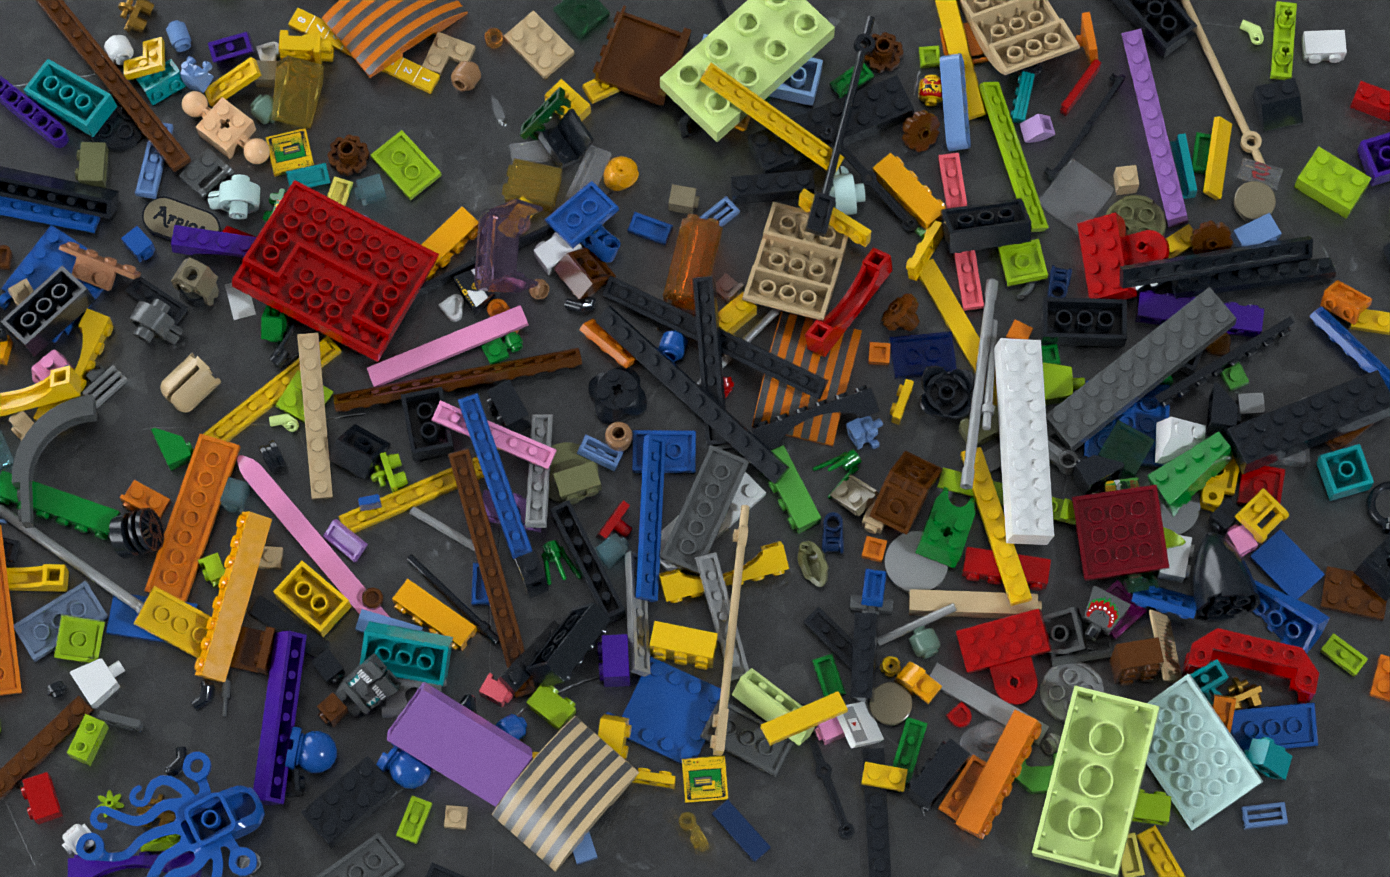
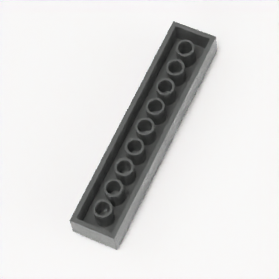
(1140, 369)

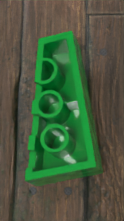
(1190, 471)

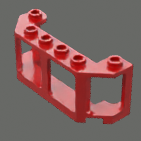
(1256, 656)

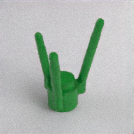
(847, 460)
(553, 553)

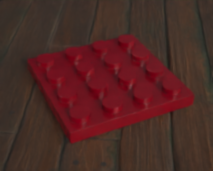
(1120, 532)

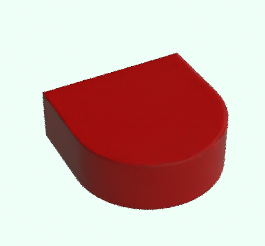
(960, 716)

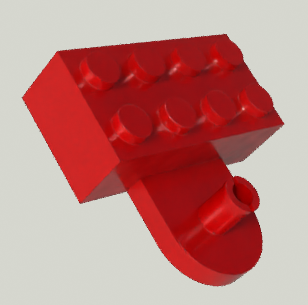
(1108, 247)
(1008, 651)

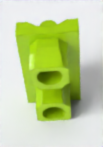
(389, 462)

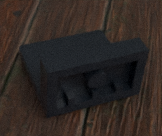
(567, 140)

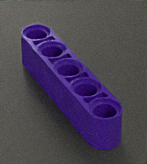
(35, 117)

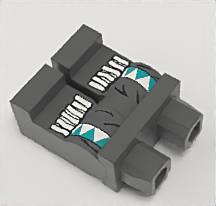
(364, 689)

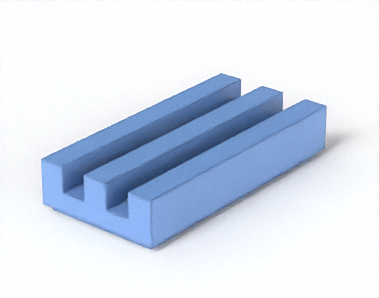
(726, 219)
(599, 455)
(1246, 817)

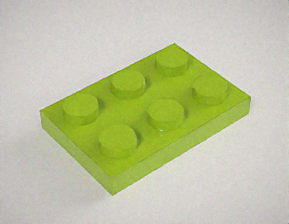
(406, 165)

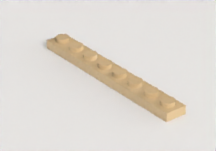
(315, 416)

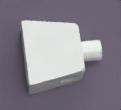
(97, 680)

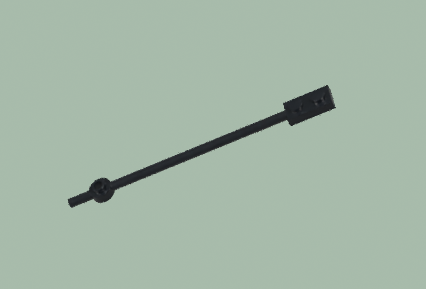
(823, 203)

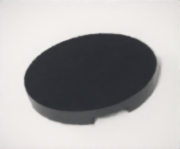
(119, 131)

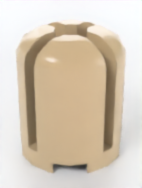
(188, 384)

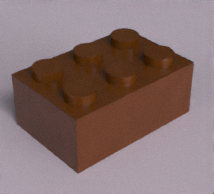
(1136, 661)

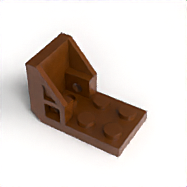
(905, 492)

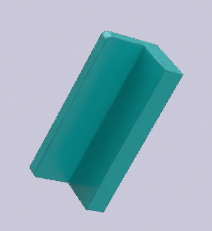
(1183, 166)

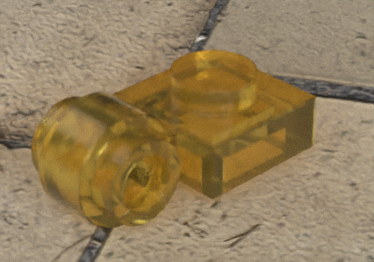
(697, 838)

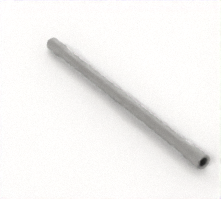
(968, 470)
(73, 560)

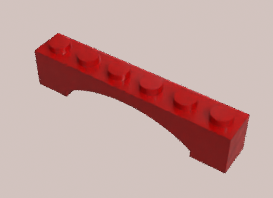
(873, 272)

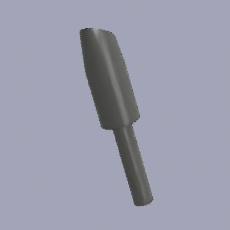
(1027, 290)
(225, 695)

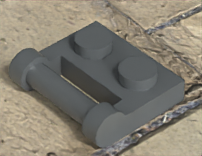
(202, 169)

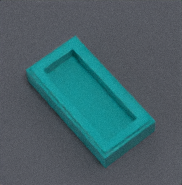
(310, 175)

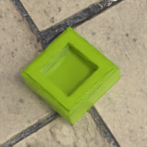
(929, 56)

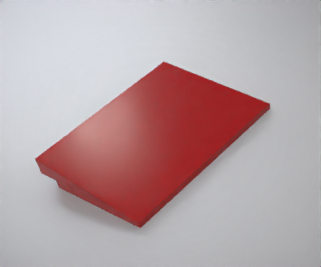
(334, 270)

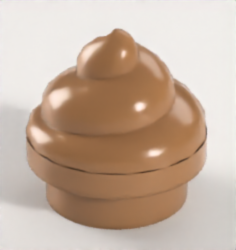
(541, 290)

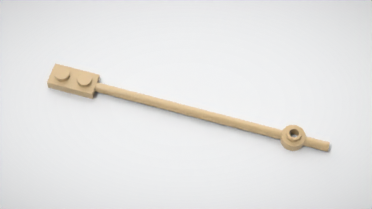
(1247, 134)
(720, 719)

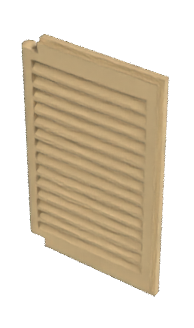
(1162, 628)

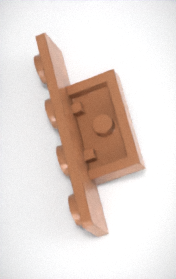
(97, 269)

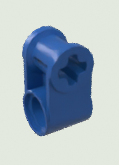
(602, 244)

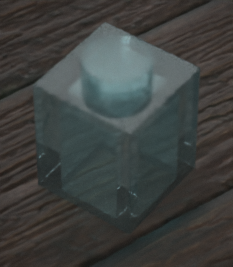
(370, 189)
(235, 495)
(612, 550)

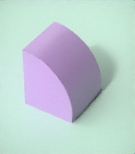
(1037, 128)

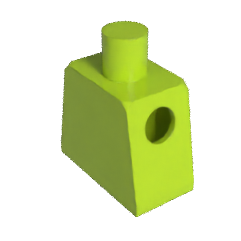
(1059, 383)

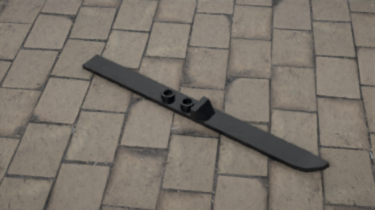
(447, 277)

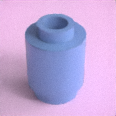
(178, 36)

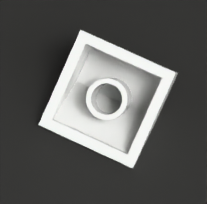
(1176, 437)

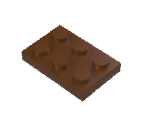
(1350, 595)

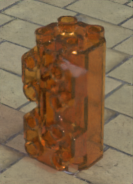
(692, 258)

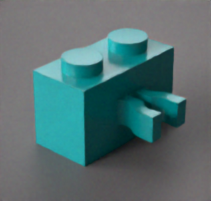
(1210, 678)
(1269, 758)

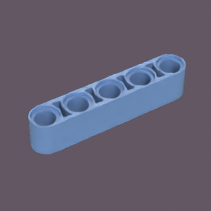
(955, 102)

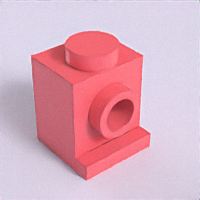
(495, 691)

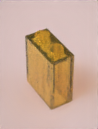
(534, 182)

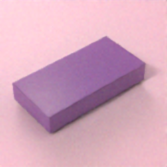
(345, 540)

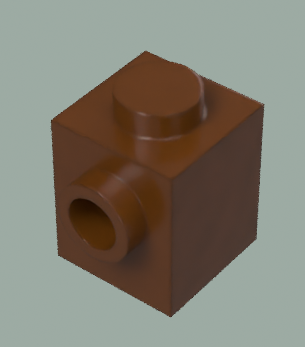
(332, 710)

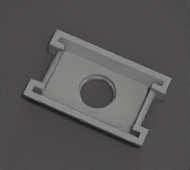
(397, 702)

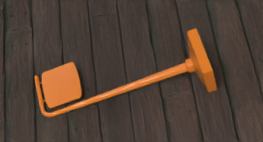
(1085, 40)

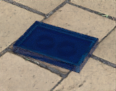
(916, 352)

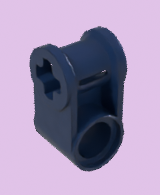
(1059, 281)
(833, 537)

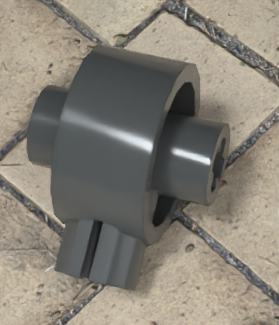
(154, 322)

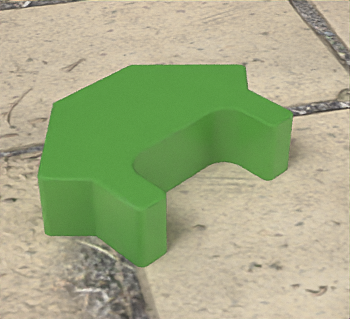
(1035, 779)

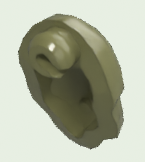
(813, 563)

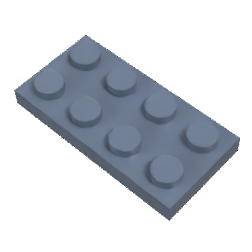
(41, 628)

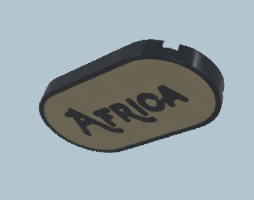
(165, 212)

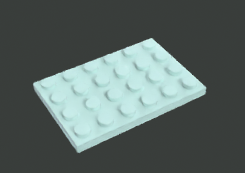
(1197, 755)

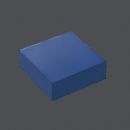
(369, 502)

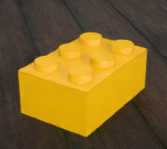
(312, 599)
(683, 645)

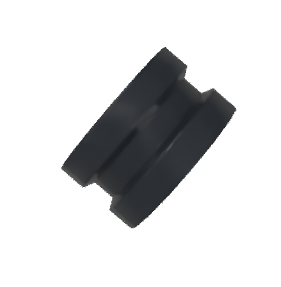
(272, 456)

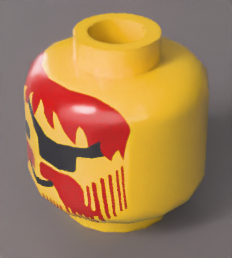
(930, 90)

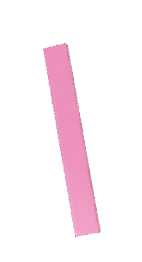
(447, 346)

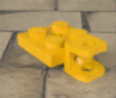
(1218, 486)

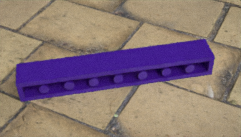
(279, 716)

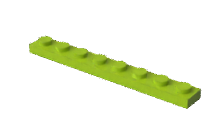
(1012, 153)

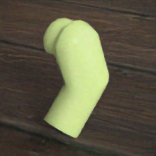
(1254, 32)
(285, 420)

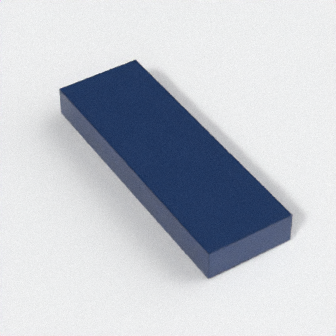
(741, 831)

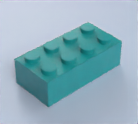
(70, 97)
(409, 652)

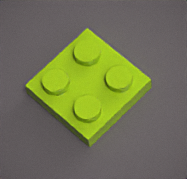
(1023, 262)
(292, 398)
(79, 639)

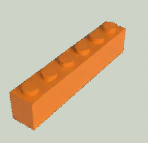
(999, 774)

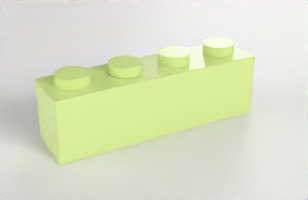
(767, 700)

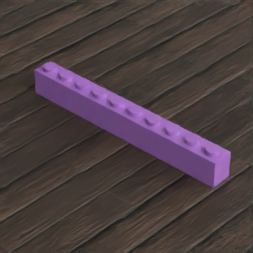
(1155, 128)

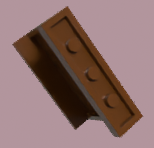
(639, 56)

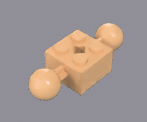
(214, 131)

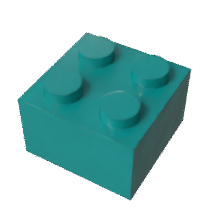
(1344, 472)

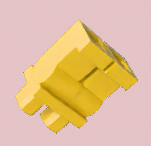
(306, 47)

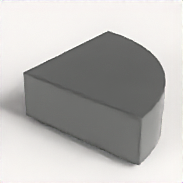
(94, 374)

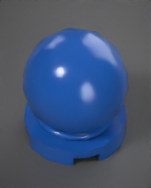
(312, 751)
(404, 768)

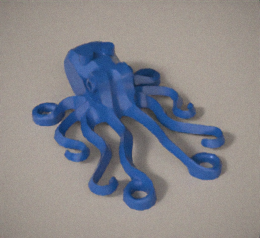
(202, 820)

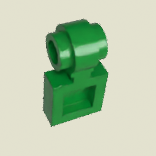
(497, 350)

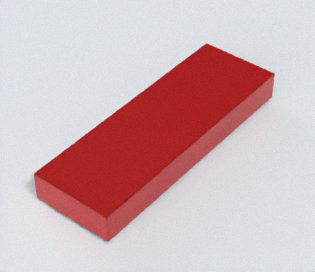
(1080, 87)

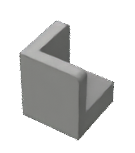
(1250, 404)

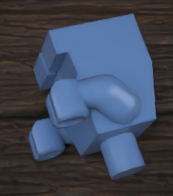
(194, 76)
(864, 431)

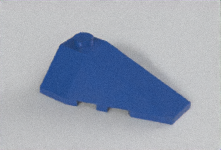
(1290, 618)

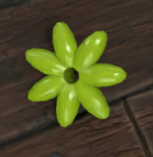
(114, 801)

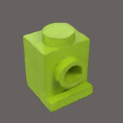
(213, 570)

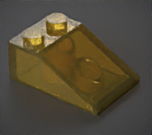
(297, 91)

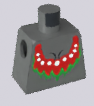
(1103, 613)

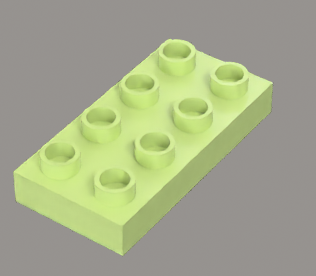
(756, 47)
(1095, 781)

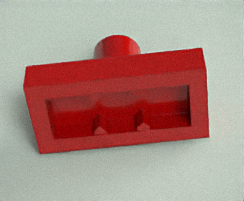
(616, 523)

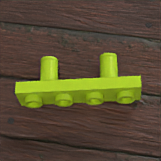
(1283, 40)

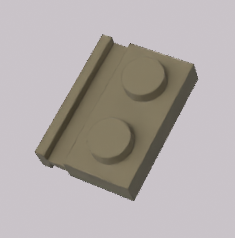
(854, 495)

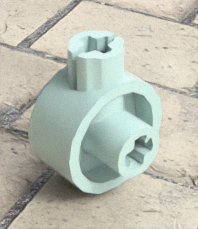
(846, 192)
(236, 197)

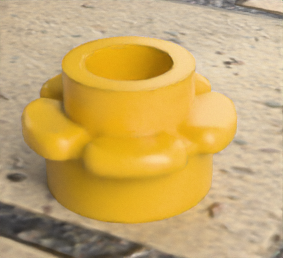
(889, 660)

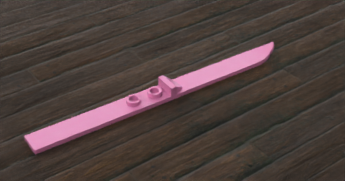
(304, 533)

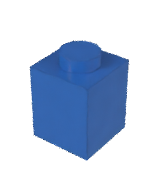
(138, 244)

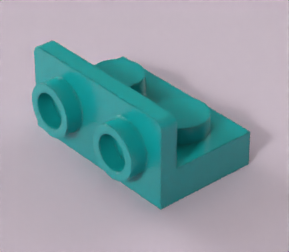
(162, 84)

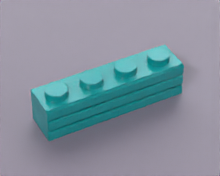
(1023, 95)

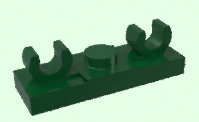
(544, 114)

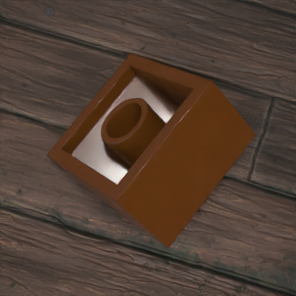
(583, 272)

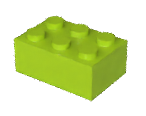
(1332, 182)

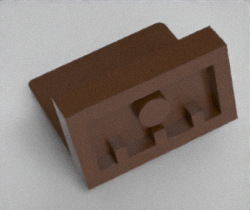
(253, 650)

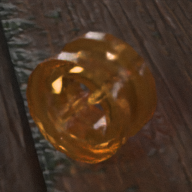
(494, 31)

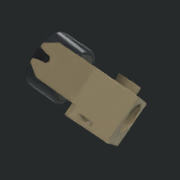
(196, 283)

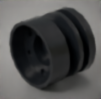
(136, 533)

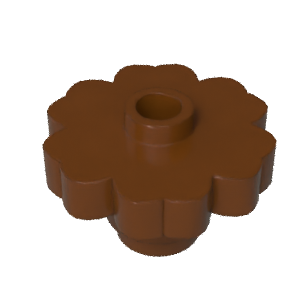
(885, 53)
(920, 130)
(348, 155)
(1211, 237)
(901, 313)

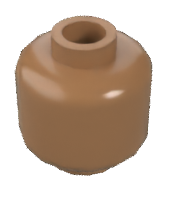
(465, 76)
(620, 430)

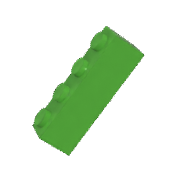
(794, 496)

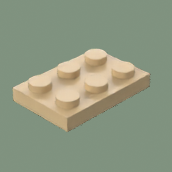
(539, 45)

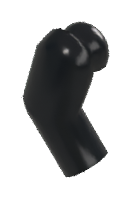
(684, 123)
(580, 306)
(176, 766)

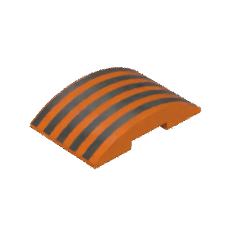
(384, 29)
(780, 398)

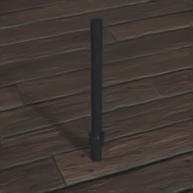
(482, 626)

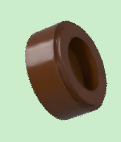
(372, 598)

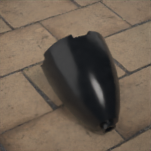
(1222, 581)

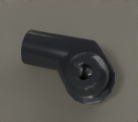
(206, 694)

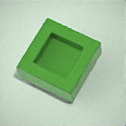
(1234, 377)

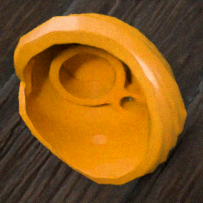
(620, 173)

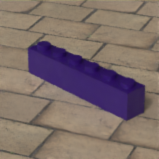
(1158, 308)

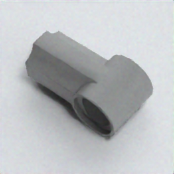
(1058, 454)

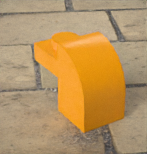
(918, 682)

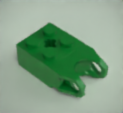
(946, 530)

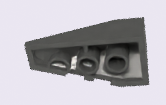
(1065, 631)

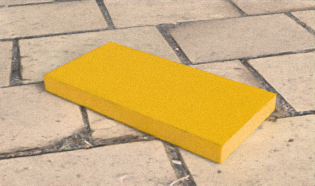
(173, 621)

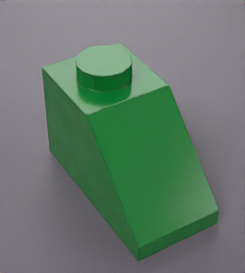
(273, 324)
(173, 448)

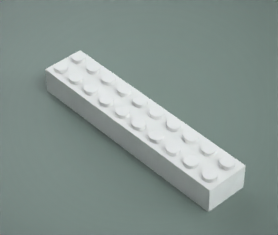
(1023, 442)

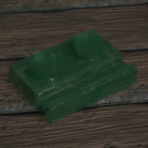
(1139, 581)

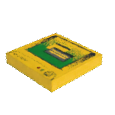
(289, 151)
(705, 778)

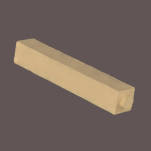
(968, 603)

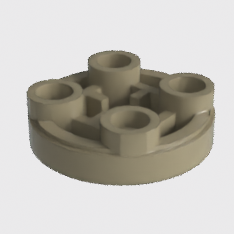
(1254, 200)
(891, 704)

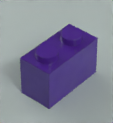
(231, 47)

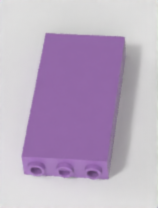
(459, 744)

